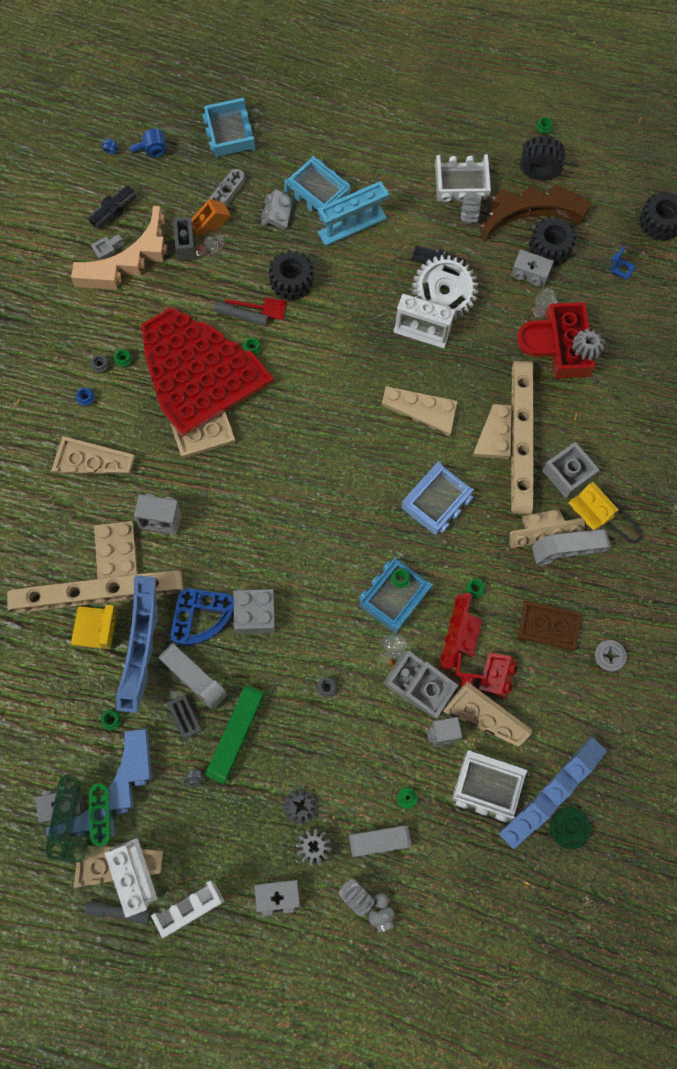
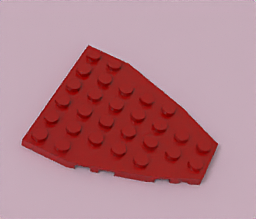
(197, 370)

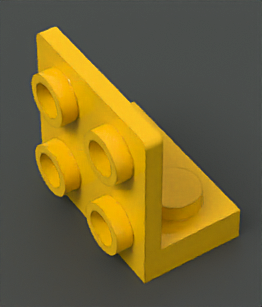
(94, 627)

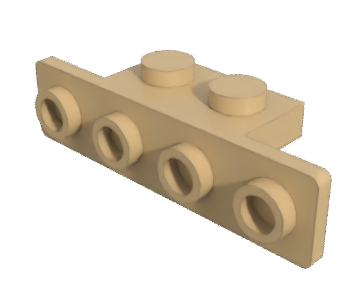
(543, 525)

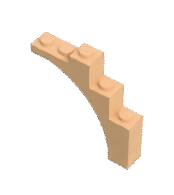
(108, 272)

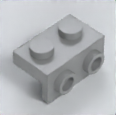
(277, 209)

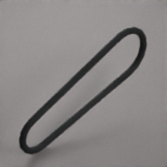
(630, 520)

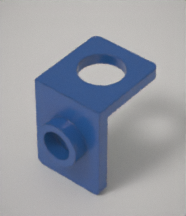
(618, 261)

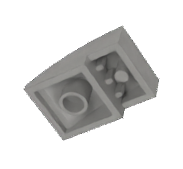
(420, 684)

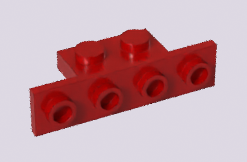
(462, 632)

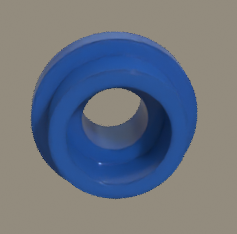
(110, 146)
(85, 392)

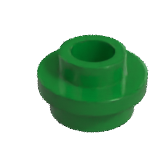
(544, 125)
(252, 342)
(122, 354)
(401, 573)
(478, 583)
(106, 715)

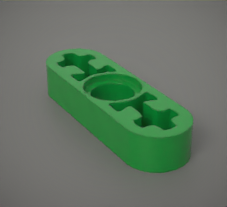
(107, 820)

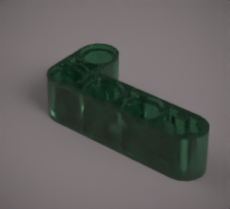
(68, 818)

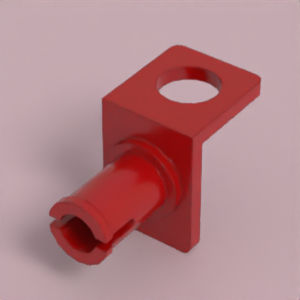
(465, 677)

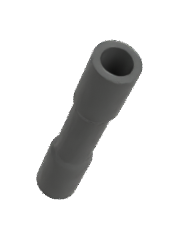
(229, 310)
(103, 910)

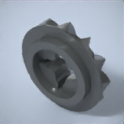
(302, 816)

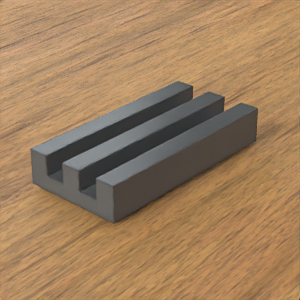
(191, 731)

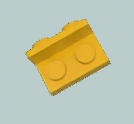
(594, 506)

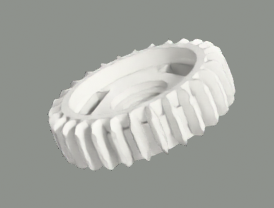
(458, 285)

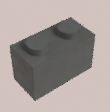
(184, 238)

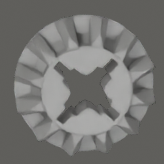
(615, 649)

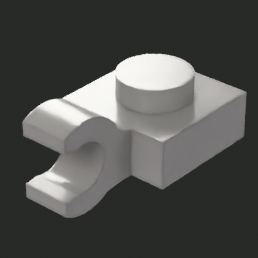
(105, 248)

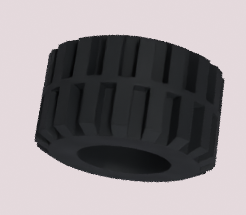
(542, 158)
(654, 224)
(556, 230)
(287, 263)

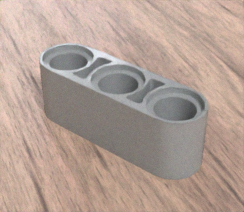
(380, 841)

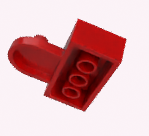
(555, 339)

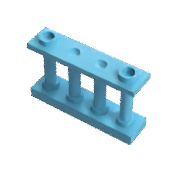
(350, 205)

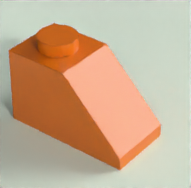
(210, 217)

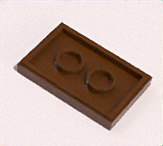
(549, 625)

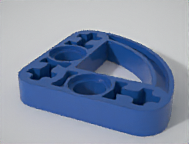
(195, 603)

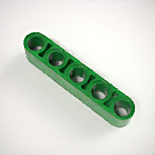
(234, 734)

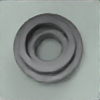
(99, 359)
(326, 680)
(194, 778)

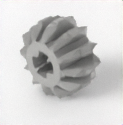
(471, 208)
(588, 344)
(306, 848)
(356, 897)

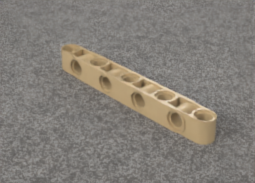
(522, 438)
(91, 592)

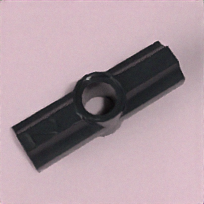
(112, 207)
(423, 254)

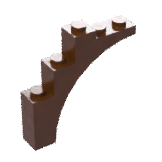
(555, 203)

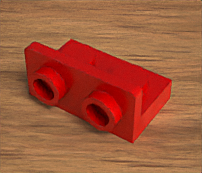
(498, 675)

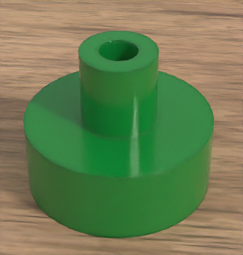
(403, 802)

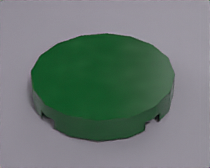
(569, 828)

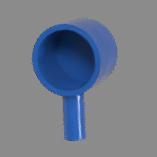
(153, 142)

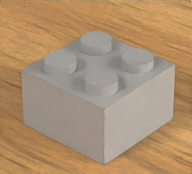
(570, 470)
(158, 514)
(254, 612)

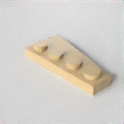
(425, 408)
(88, 458)
(479, 709)
(97, 870)

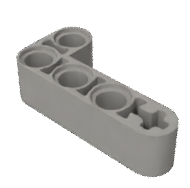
(570, 545)
(192, 676)

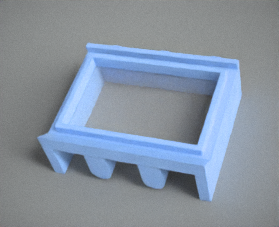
(437, 499)

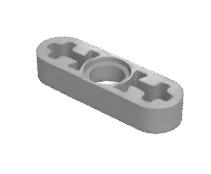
(228, 183)

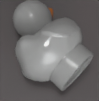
(381, 918)

